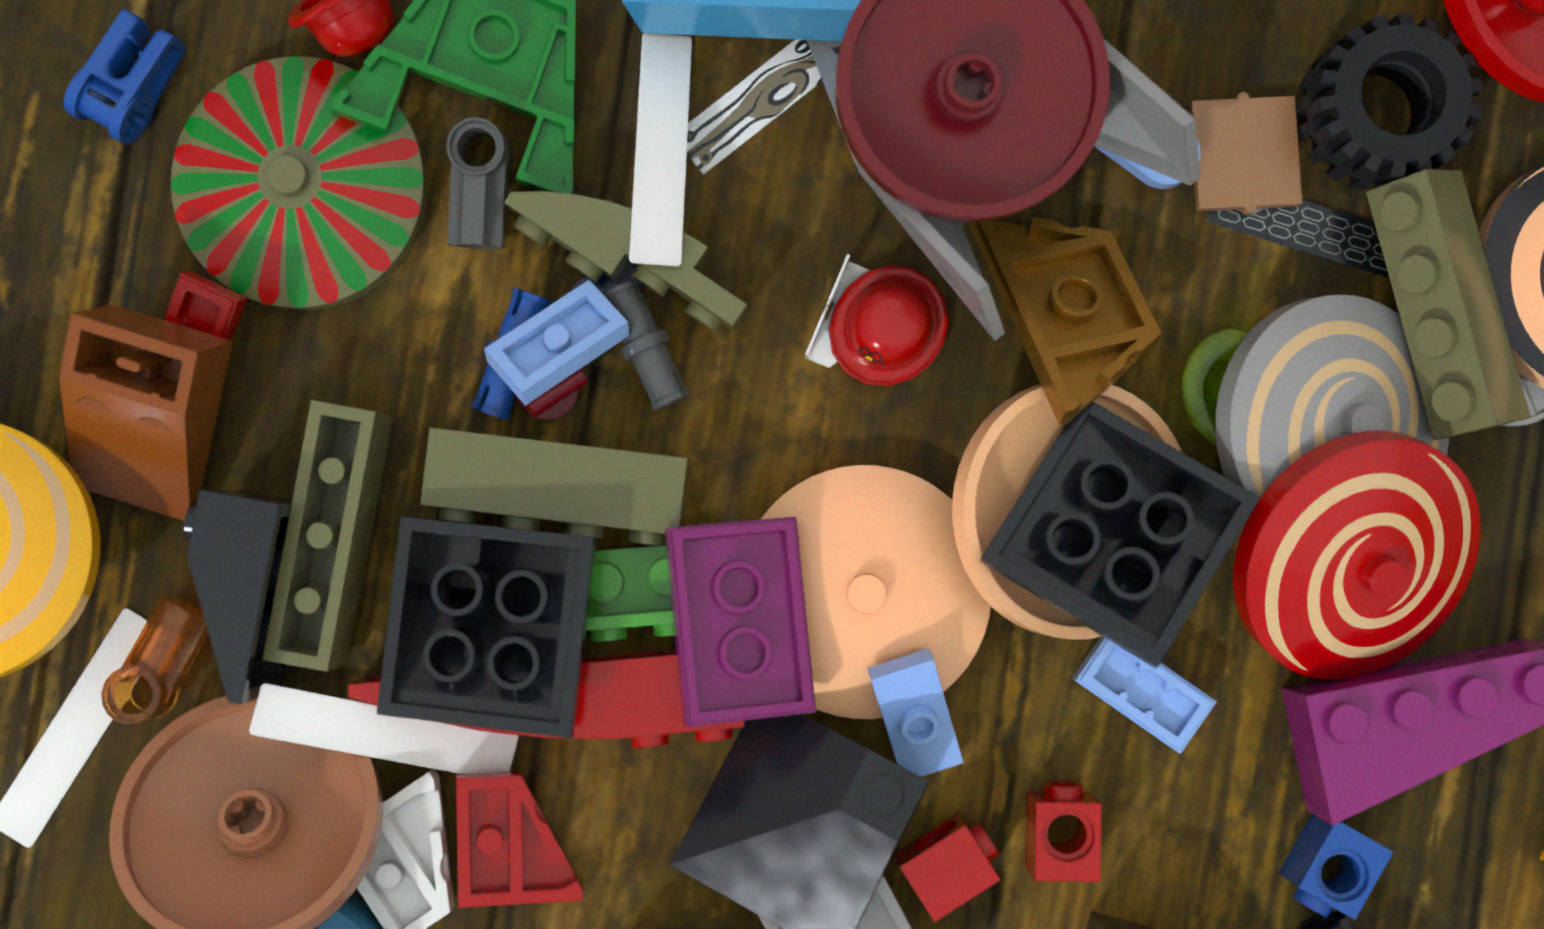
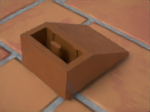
(141, 406)

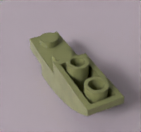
(599, 244)

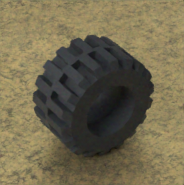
(1428, 73)

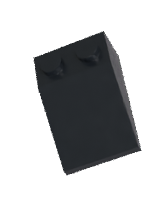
(235, 570)

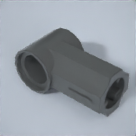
(478, 192)

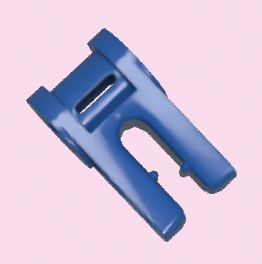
(110, 81)

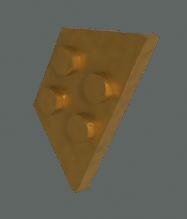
(1069, 305)

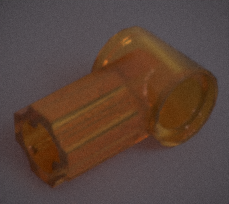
(159, 656)

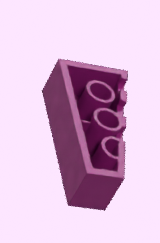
(1409, 723)

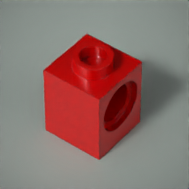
(1067, 861)
(949, 865)

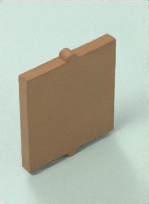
(1247, 154)

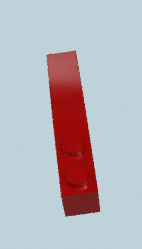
(617, 699)

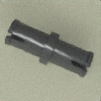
(647, 347)

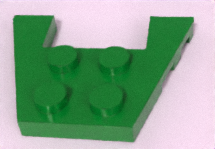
(491, 49)

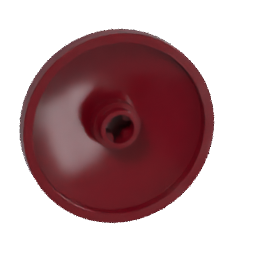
(971, 100)

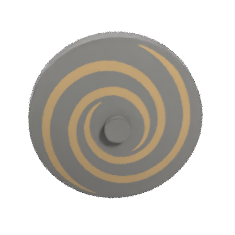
(1311, 378)

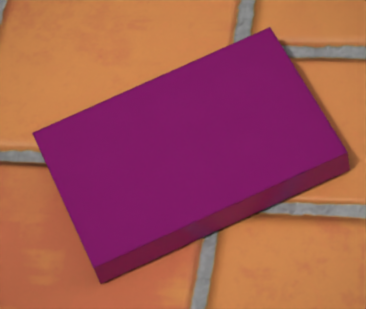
(739, 621)

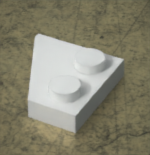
(411, 867)

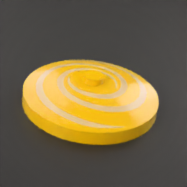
(45, 549)

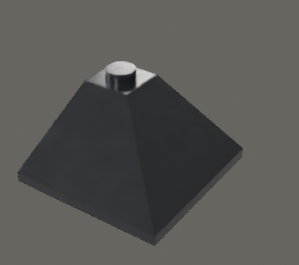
(1120, 532)
(486, 626)
(800, 824)

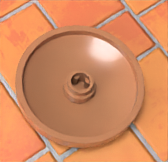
(241, 826)

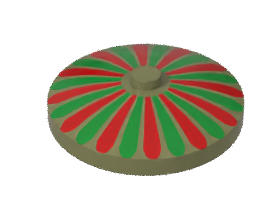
(293, 196)

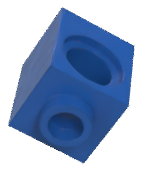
(1360, 870)

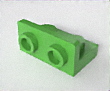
(629, 591)

